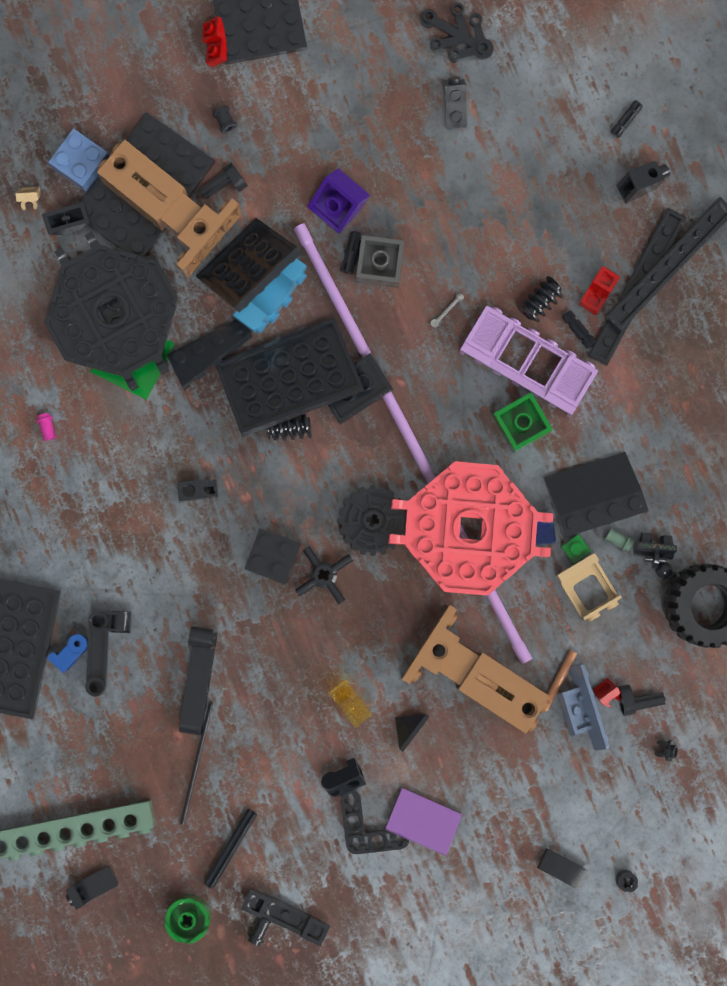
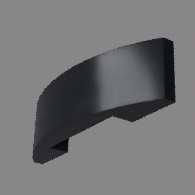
(286, 916)

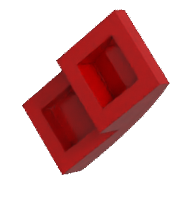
(599, 290)

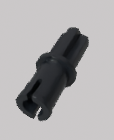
(351, 253)

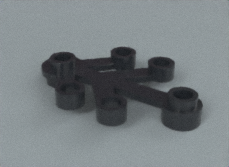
(459, 35)

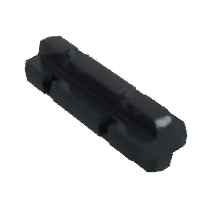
(626, 119)
(578, 329)

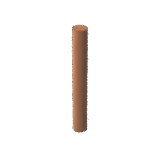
(560, 676)

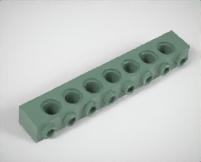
(141, 810)

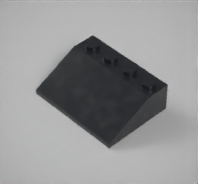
(595, 494)

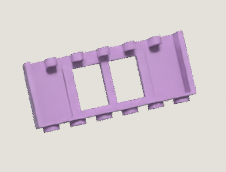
(566, 383)

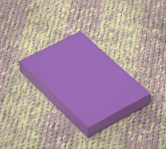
(423, 822)

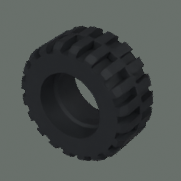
(680, 602)

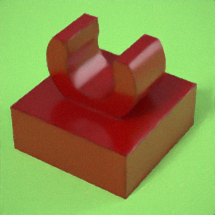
(606, 692)

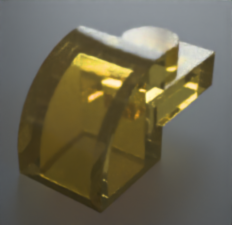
(350, 703)

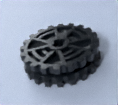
(357, 529)

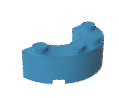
(277, 294)

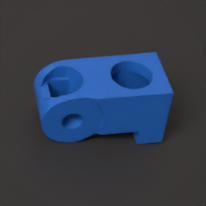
(70, 654)

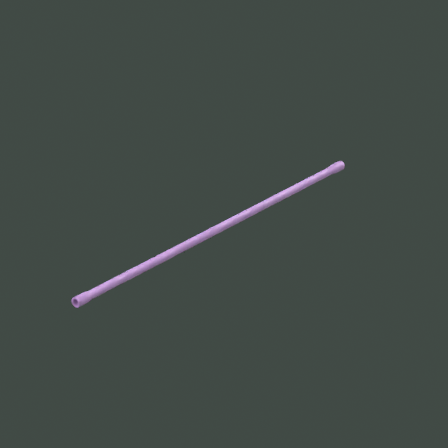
(307, 242)

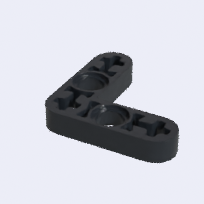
(359, 831)

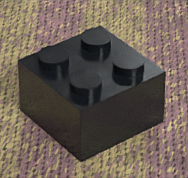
(272, 556)

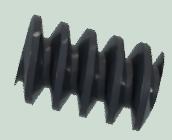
(541, 299)
(291, 427)

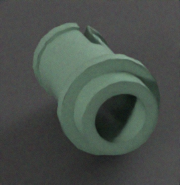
(619, 540)

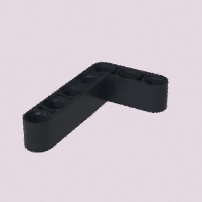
(198, 679)

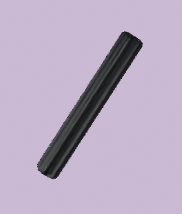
(230, 848)

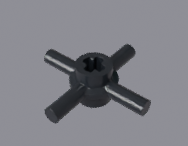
(318, 566)

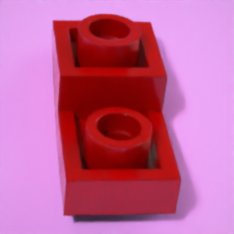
(215, 38)

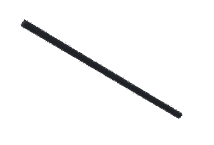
(196, 763)

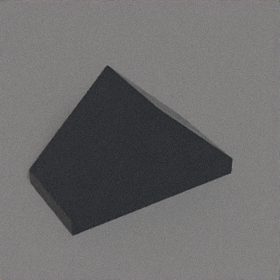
(66, 220)

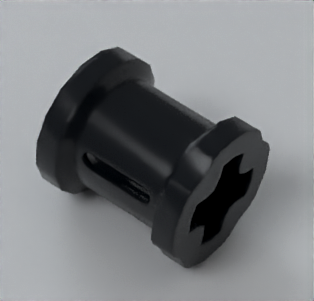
(224, 119)
(632, 878)

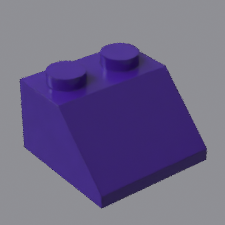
(338, 200)

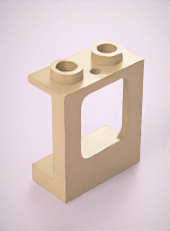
(577, 573)

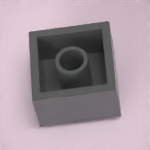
(380, 261)

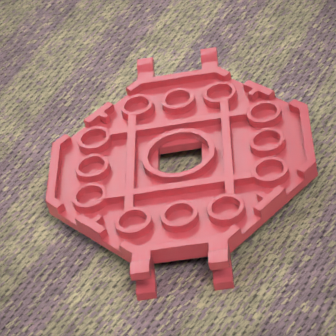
(506, 528)

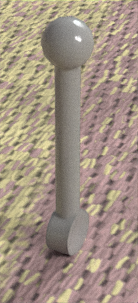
(435, 322)

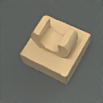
(27, 194)

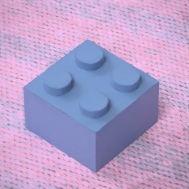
(78, 160)

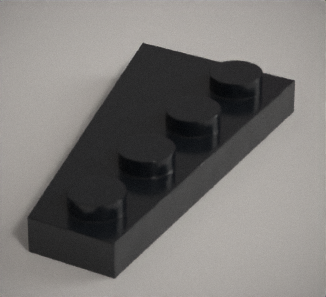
(198, 356)

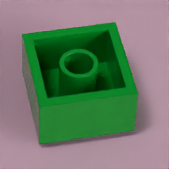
(522, 422)

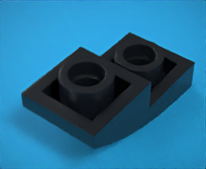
(562, 869)

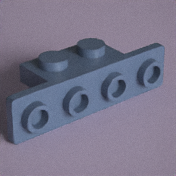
(581, 709)

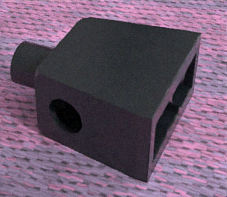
(642, 181)

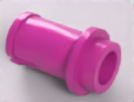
(46, 426)

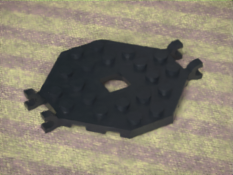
(92, 282)

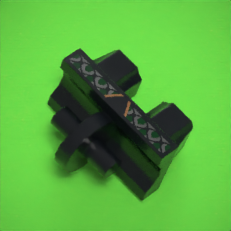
(655, 552)

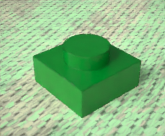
(575, 549)

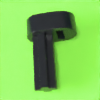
(229, 175)
(630, 705)

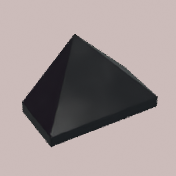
(408, 727)

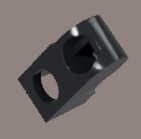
(197, 490)
(344, 780)

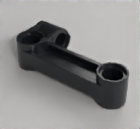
(99, 645)

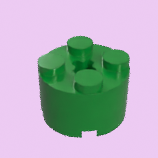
(186, 931)

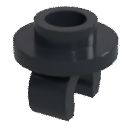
(670, 750)

